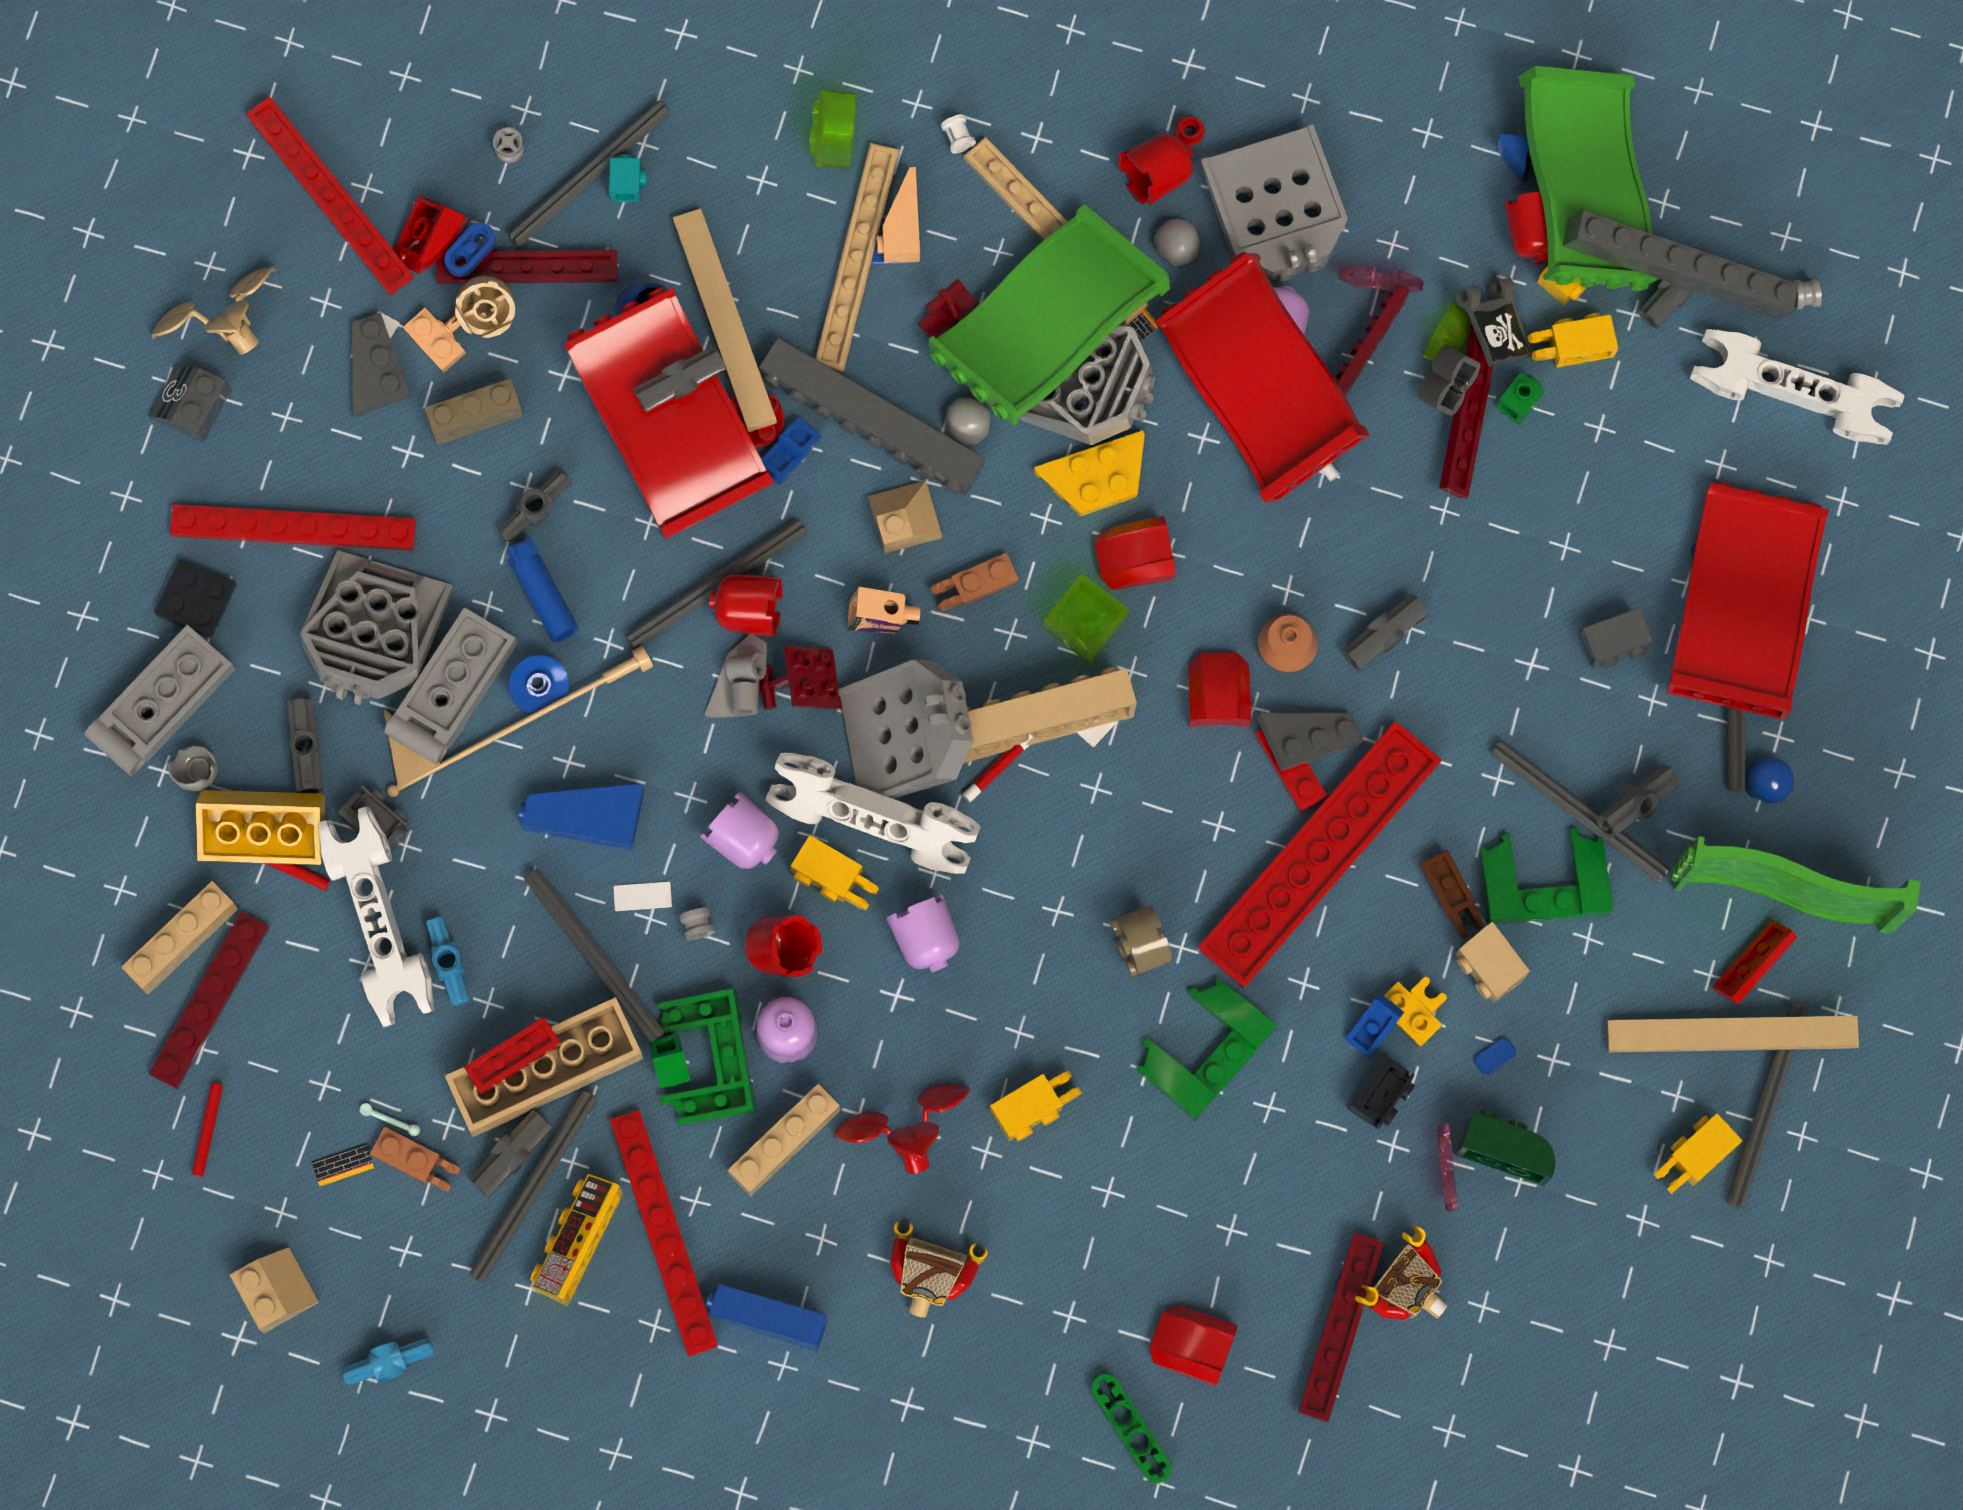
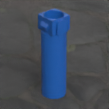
(541, 590)

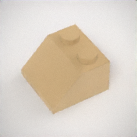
(1492, 963)
(274, 1289)

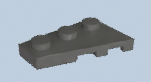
(375, 367)
(1308, 736)

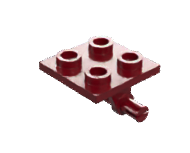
(947, 309)
(810, 679)

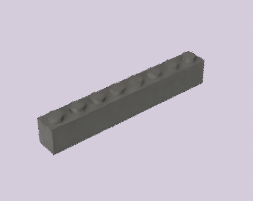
(1680, 264)
(871, 417)

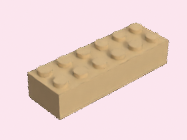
(1051, 712)
(590, 1049)

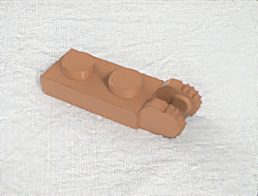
(977, 582)
(411, 1158)

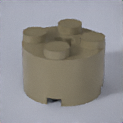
(1141, 940)

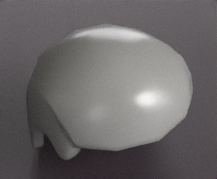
(1177, 242)
(967, 421)
(193, 768)

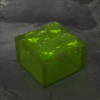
(833, 129)
(1086, 618)

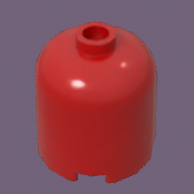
(1156, 167)
(1528, 227)
(748, 604)
(783, 945)

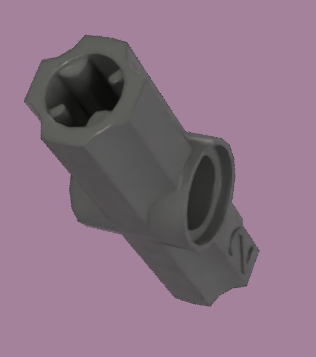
(1664, 302)
(679, 379)
(1385, 632)
(304, 727)
(1638, 801)
(510, 1153)

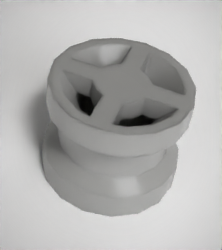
(511, 139)
(1808, 293)
(697, 924)

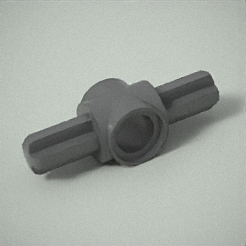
(524, 517)

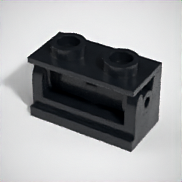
(1381, 1092)

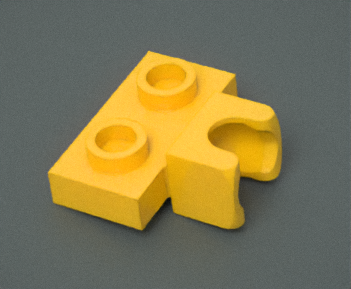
(1418, 1009)

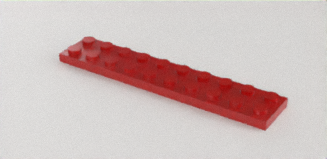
(1319, 855)

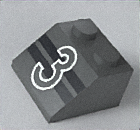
(191, 401)

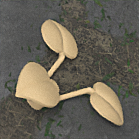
(230, 324)

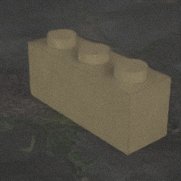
(473, 411)

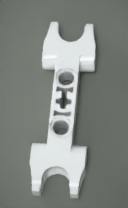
(1849, 404)
(820, 794)
(395, 970)

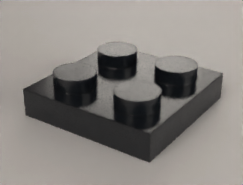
(195, 598)

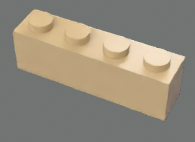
(179, 937)
(784, 1140)

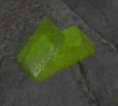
(1450, 330)

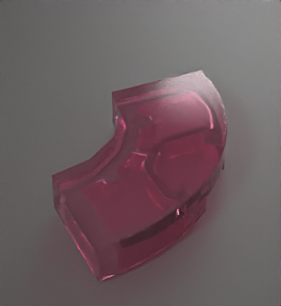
(1367, 278)
(1447, 1167)

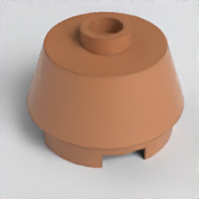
(1288, 642)

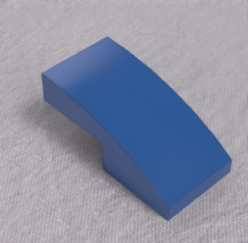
(790, 450)

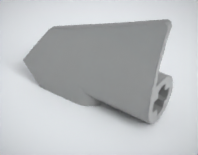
(738, 683)

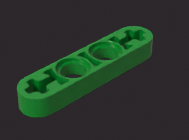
(1135, 1426)

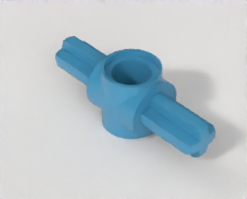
(443, 946)
(387, 1361)

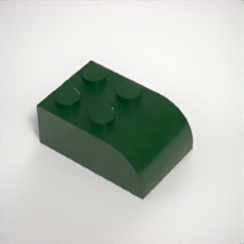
(1507, 1147)

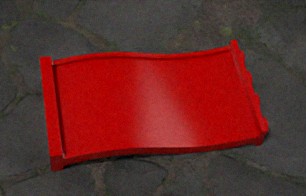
(1261, 377)
(686, 453)
(1747, 601)

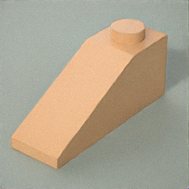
(901, 226)

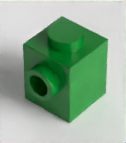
(1520, 398)
(669, 1061)

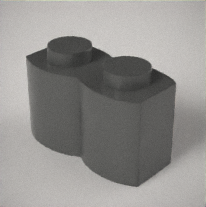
(1447, 382)

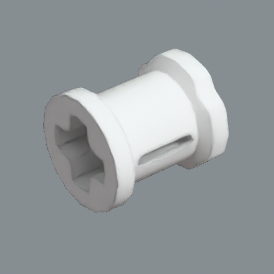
(958, 134)

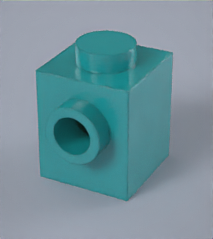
(626, 179)

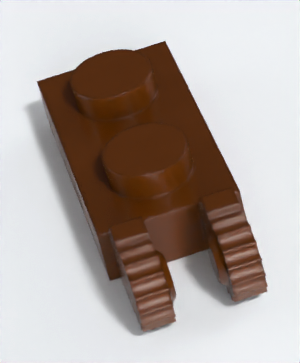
(1451, 891)

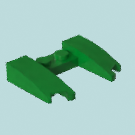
(1585, 899)
(723, 1018)
(1197, 1091)

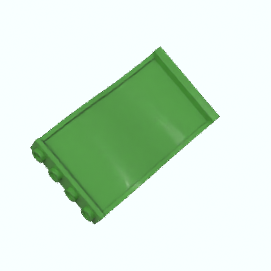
(1584, 162)
(1048, 315)
(1796, 885)

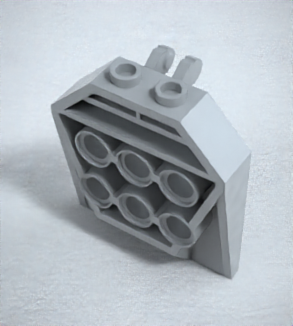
(1275, 162)
(1112, 401)
(370, 666)
(906, 728)

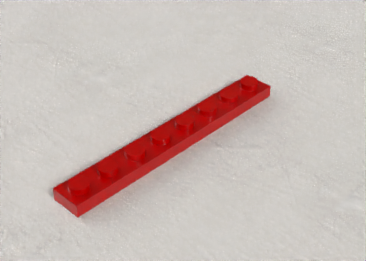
(330, 196)
(293, 527)
(664, 1233)

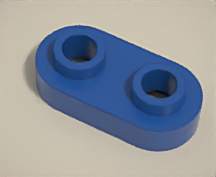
(469, 250)

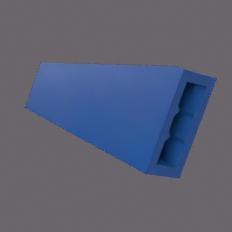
(588, 815)
(767, 1316)

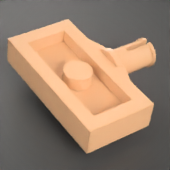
(436, 338)

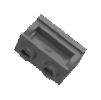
(1616, 639)
(391, 821)

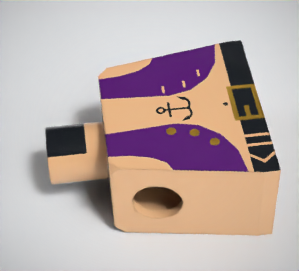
(869, 613)

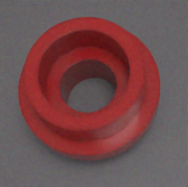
(1193, 123)

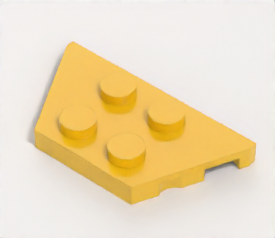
(1097, 475)

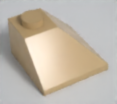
(905, 517)

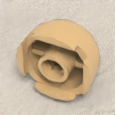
(485, 306)

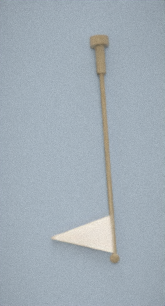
(413, 767)

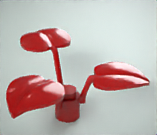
(913, 1139)

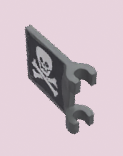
(1496, 322)

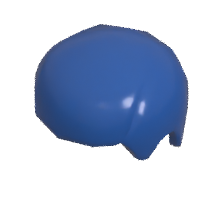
(1769, 780)

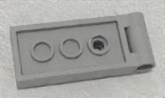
(457, 672)
(171, 688)

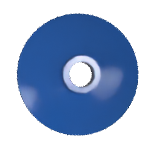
(534, 698)

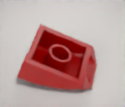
(428, 234)
(1135, 554)
(1219, 690)
(1192, 1344)

